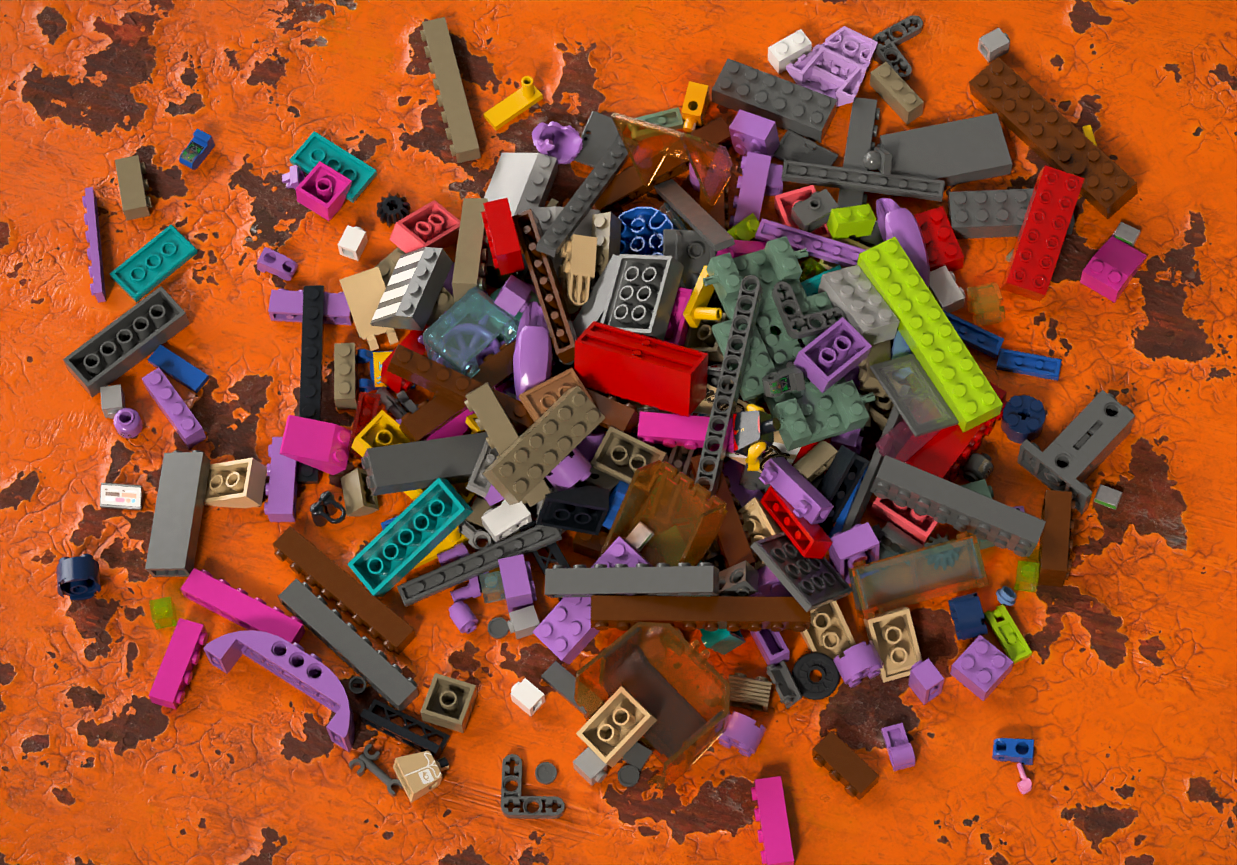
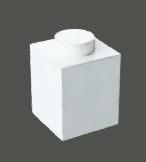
(353, 242)
(527, 696)

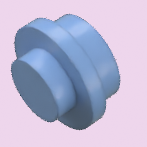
(1006, 596)

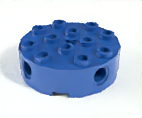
(643, 231)

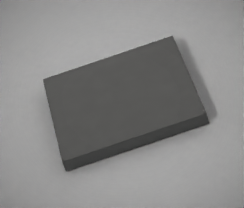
(808, 580)

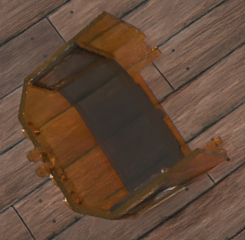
(671, 683)

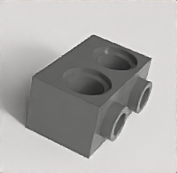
(738, 580)

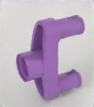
(473, 588)

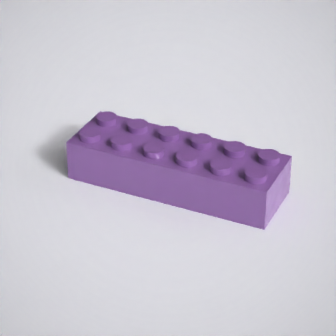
(568, 625)

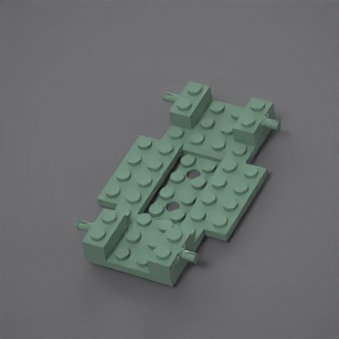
(804, 414)

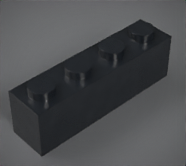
(840, 482)

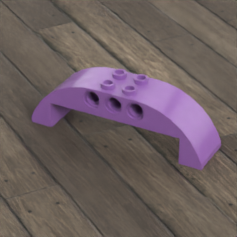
(295, 668)

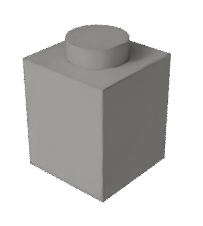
(993, 44)
(112, 400)
(523, 622)
(590, 767)

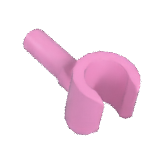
(1025, 785)

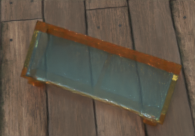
(917, 575)

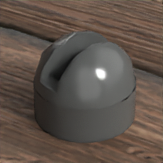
(357, 680)

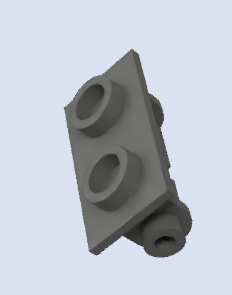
(785, 684)

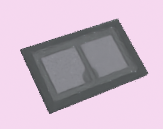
(914, 395)

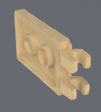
(363, 296)

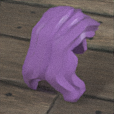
(557, 141)

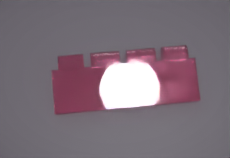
(902, 443)

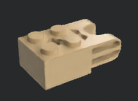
(577, 270)

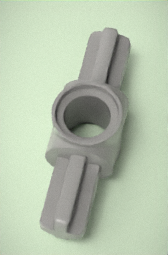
(475, 535)

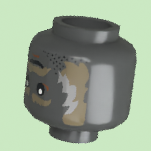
(977, 467)

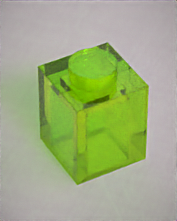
(1026, 576)
(163, 612)

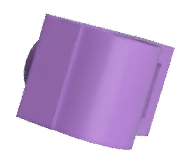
(898, 747)

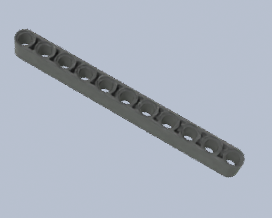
(729, 377)

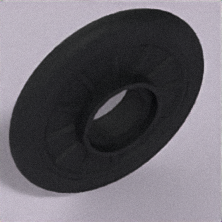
(819, 662)

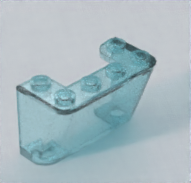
(468, 330)

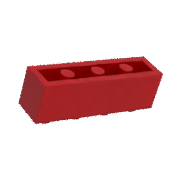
(806, 537)

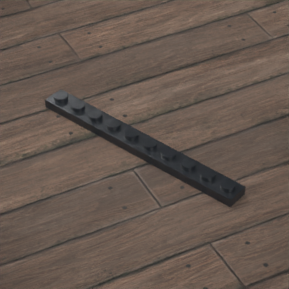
(311, 367)

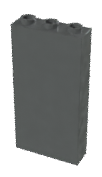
(951, 151)

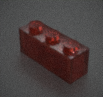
(367, 408)

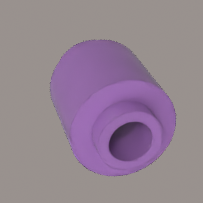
(463, 617)

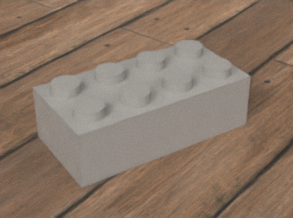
(861, 304)

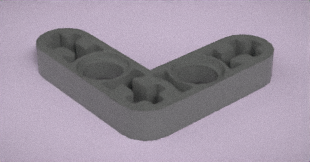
(890, 44)
(797, 318)
(516, 796)

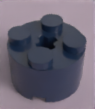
(1023, 408)
(78, 577)
(967, 616)

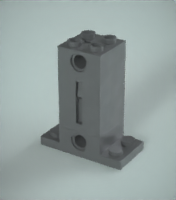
(1079, 448)

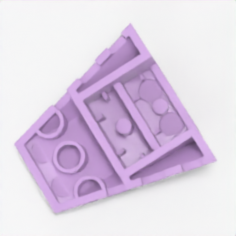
(836, 65)

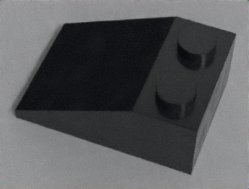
(575, 509)

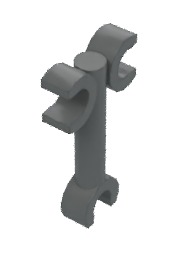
(366, 760)

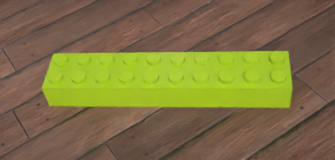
(930, 335)

